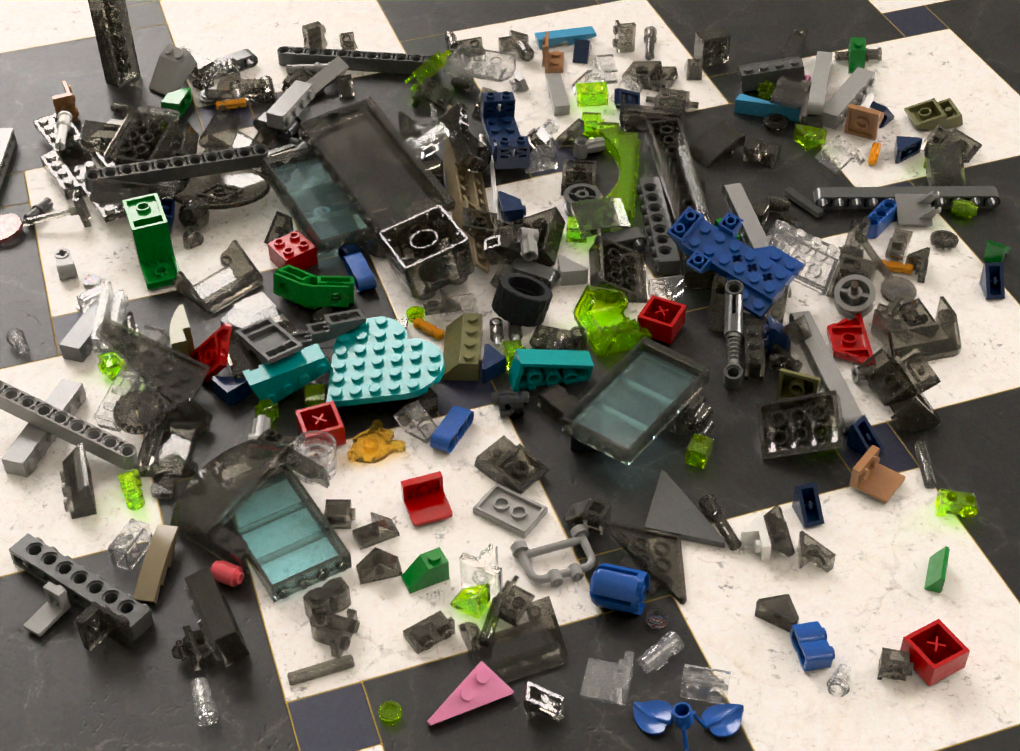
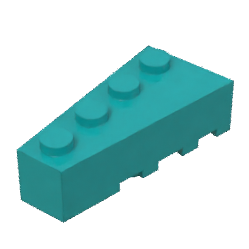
(548, 367)
(288, 374)

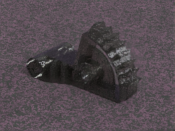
(254, 90)
(467, 149)

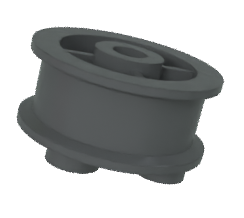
(578, 193)

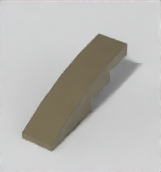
(155, 564)

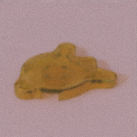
(374, 444)

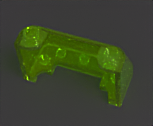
(600, 312)

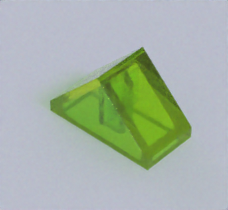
(809, 137)
(473, 600)

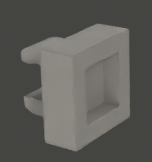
(519, 81)

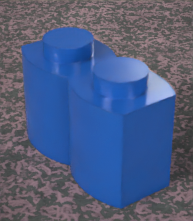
(812, 646)

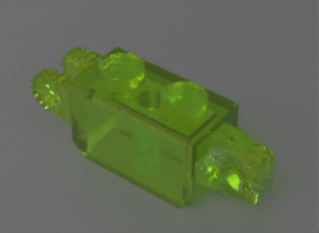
(429, 67)

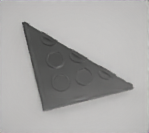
(677, 515)

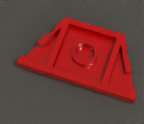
(849, 340)
(214, 350)

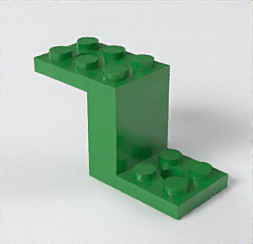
(151, 240)

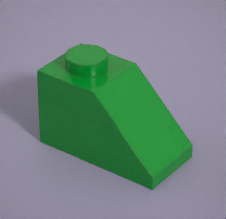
(856, 53)
(178, 100)
(426, 570)

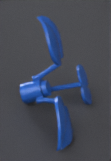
(656, 714)

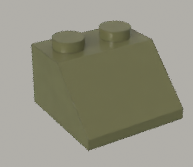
(796, 384)

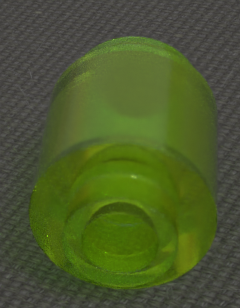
(964, 208)

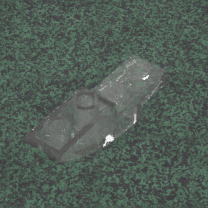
(428, 143)

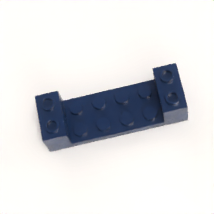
(498, 119)

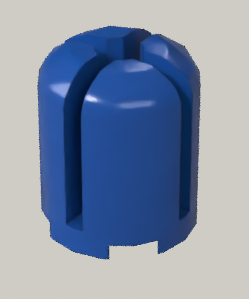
(619, 588)

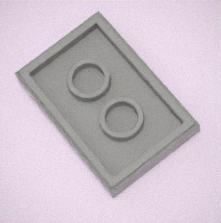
(510, 510)

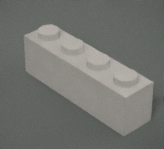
(290, 105)

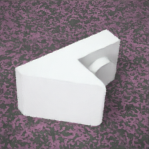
(757, 535)

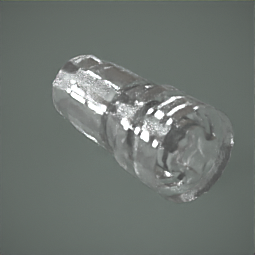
(658, 654)
(204, 706)

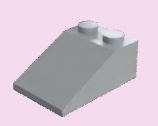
(171, 69)

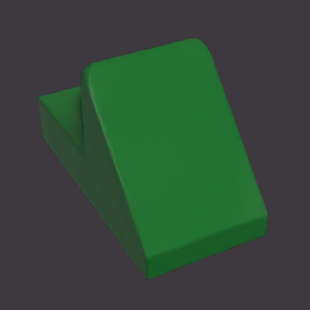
(995, 251)

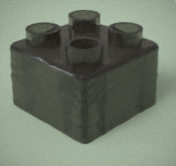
(428, 252)

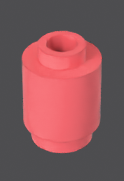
(227, 573)

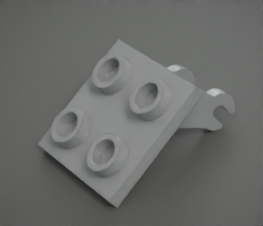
(916, 209)

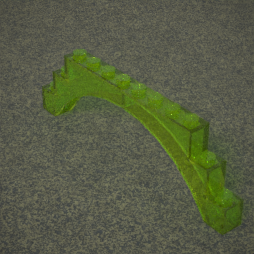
(625, 150)

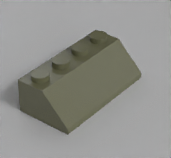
(463, 348)

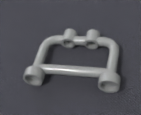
(555, 577)

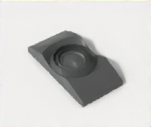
(268, 340)

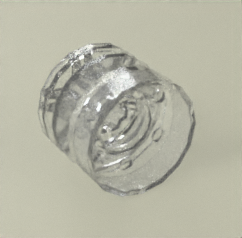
(320, 448)

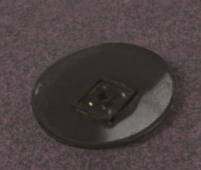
(225, 190)

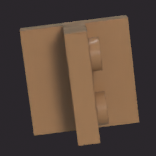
(863, 121)

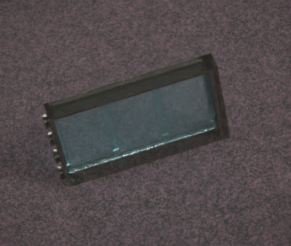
(313, 199)
(635, 400)
(288, 536)

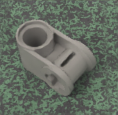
(65, 264)

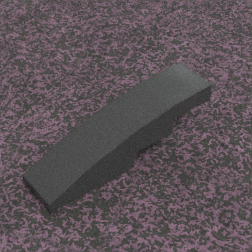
(332, 327)

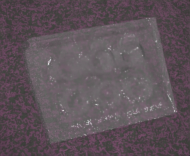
(481, 64)
(816, 255)

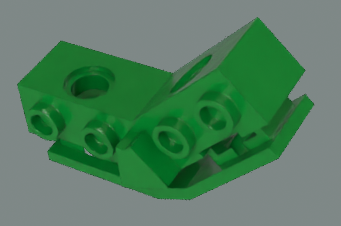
(313, 290)

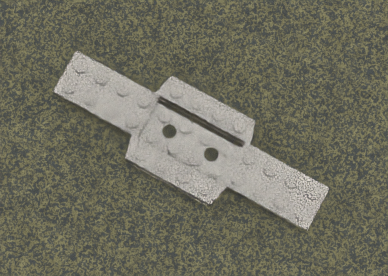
(64, 169)

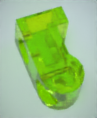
(130, 485)
(955, 503)

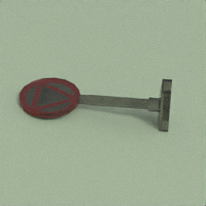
(12, 224)

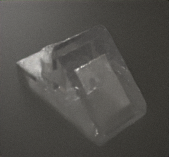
(670, 286)

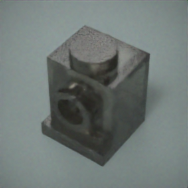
(894, 664)

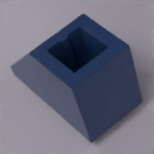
(774, 335)

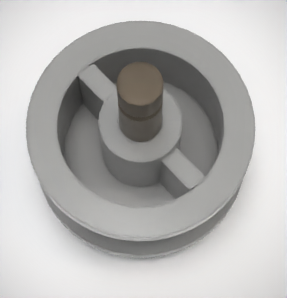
(854, 295)

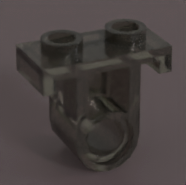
(334, 630)

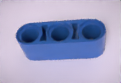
(881, 218)
(359, 269)
(451, 429)

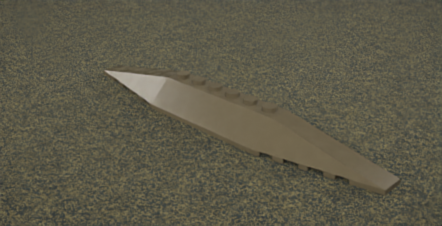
(468, 192)

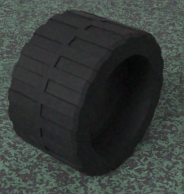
(521, 300)

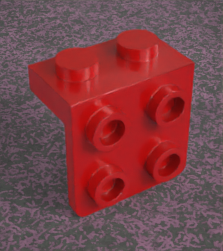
(425, 499)

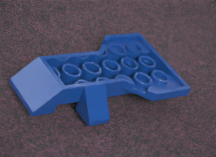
(718, 249)

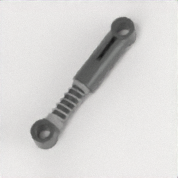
(733, 334)

